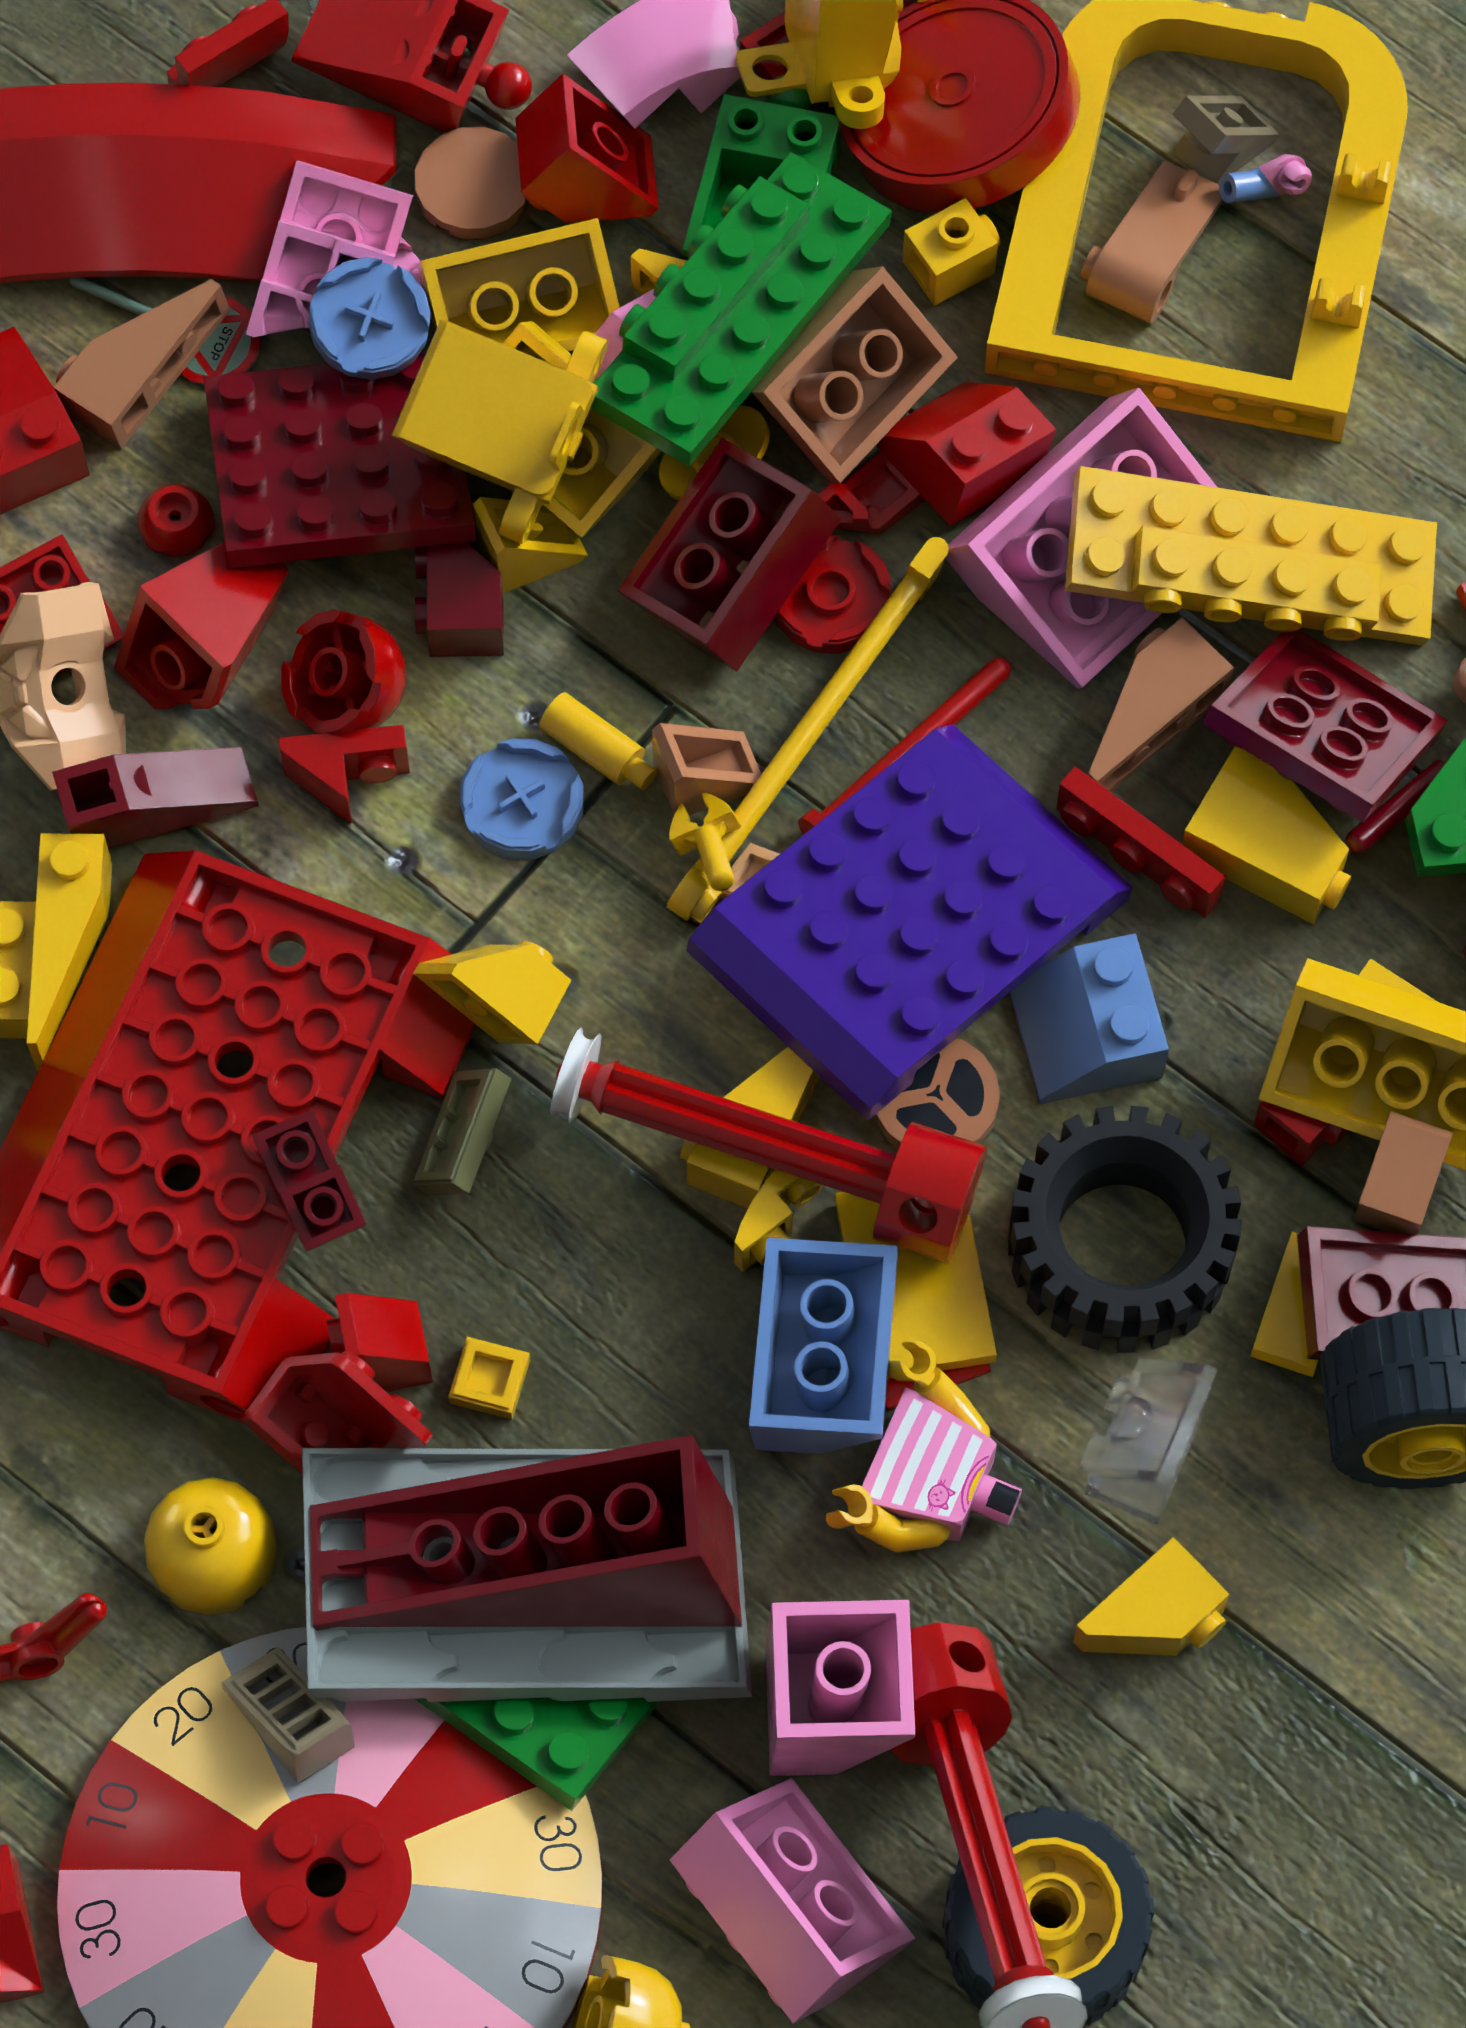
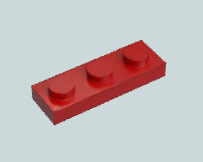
(1139, 843)

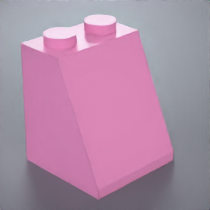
(837, 1684)

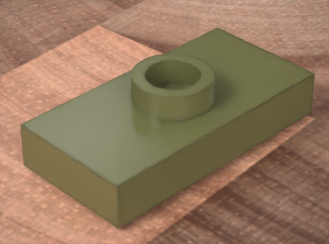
(462, 1132)

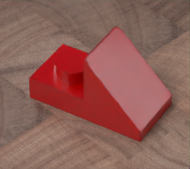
(328, 760)

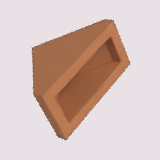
(702, 761)
(1402, 1175)

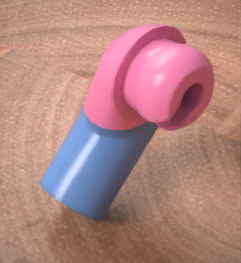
(1270, 180)

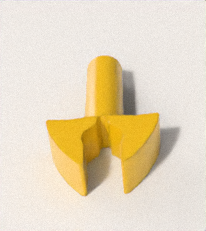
(707, 839)

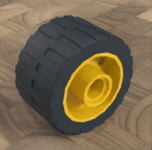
(1399, 1399)
(1088, 1884)

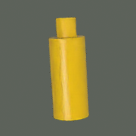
(596, 742)

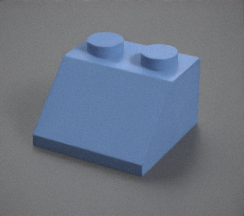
(1090, 1021)

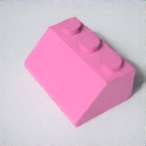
(790, 1898)

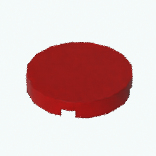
(836, 597)

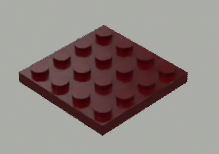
(316, 470)

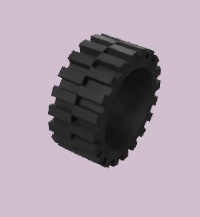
(1137, 1157)

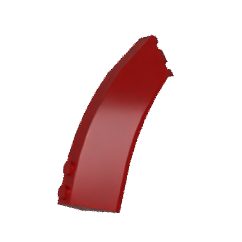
(164, 175)

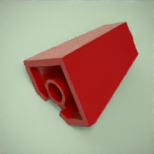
(196, 628)

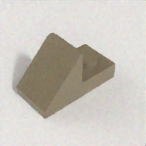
(1220, 134)

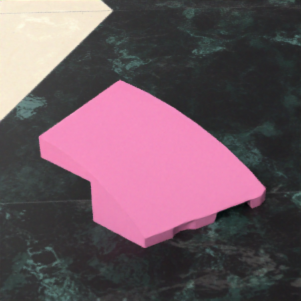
(662, 48)
(322, 225)

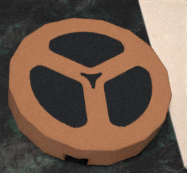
(948, 1093)

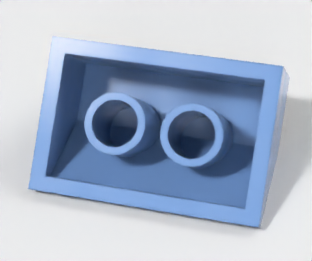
(822, 1345)

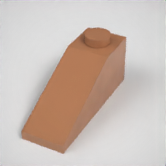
(134, 365)
(1164, 694)

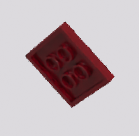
(1325, 723)

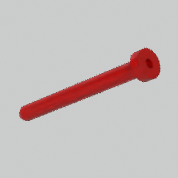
(948, 713)

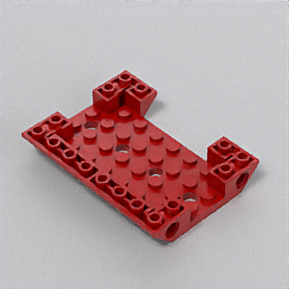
(140, 1091)

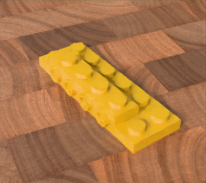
(1251, 557)

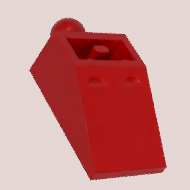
(413, 55)

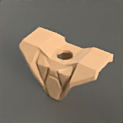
(38, 640)

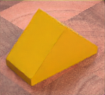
(547, 549)

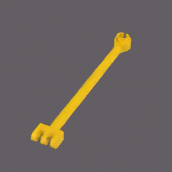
(694, 894)

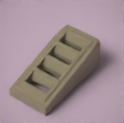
(313, 1749)

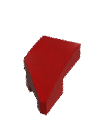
(872, 497)

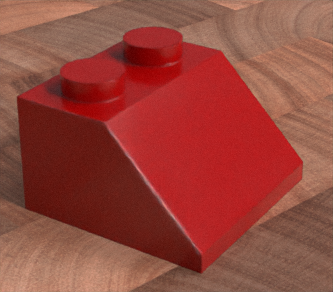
(583, 157)
(968, 446)

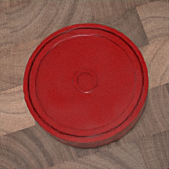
(975, 105)

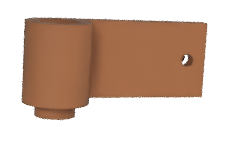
(1150, 243)

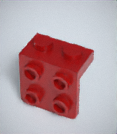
(331, 1405)

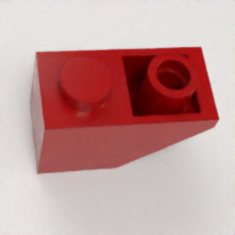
(385, 1336)

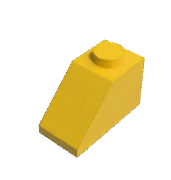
(500, 988)
(1157, 1608)

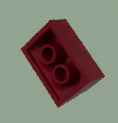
(730, 554)

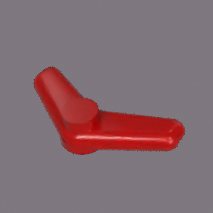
(49, 1640)

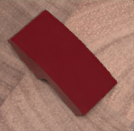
(308, 1180)

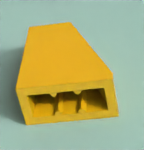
(1269, 838)

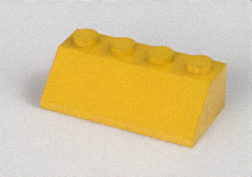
(1368, 1050)

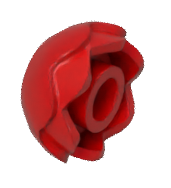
(179, 536)

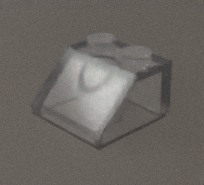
(1149, 1435)

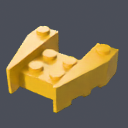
(52, 939)

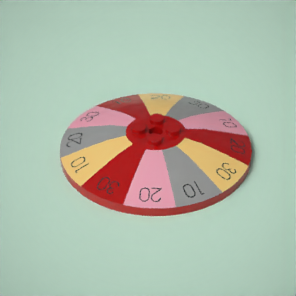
(197, 1850)

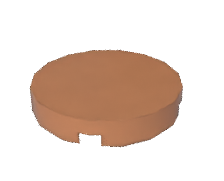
(470, 183)

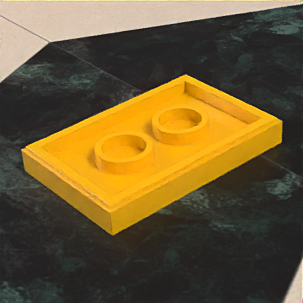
(932, 1299)

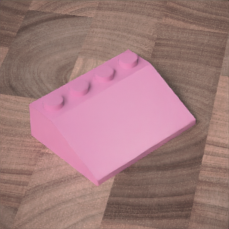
(1019, 544)

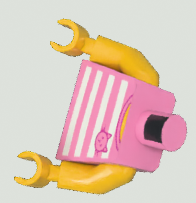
(927, 1466)

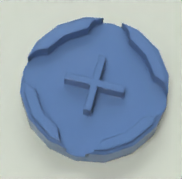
(369, 318)
(521, 799)

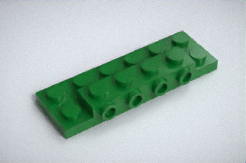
(735, 305)

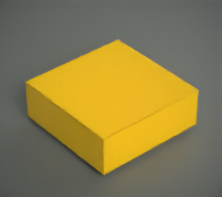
(489, 1378)

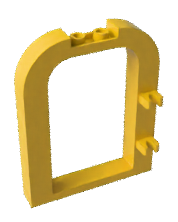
(1374, 110)

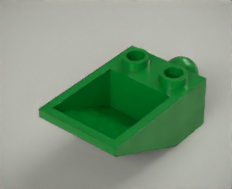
(754, 140)

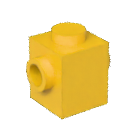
(951, 251)

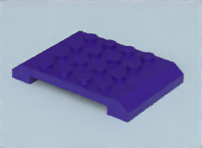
(905, 917)

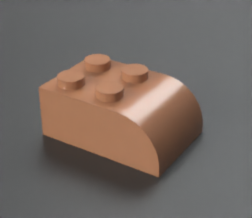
(853, 372)

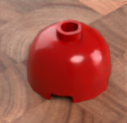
(343, 673)

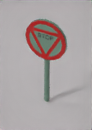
(223, 353)

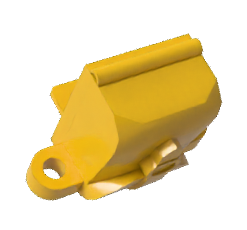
(837, 53)
(501, 415)

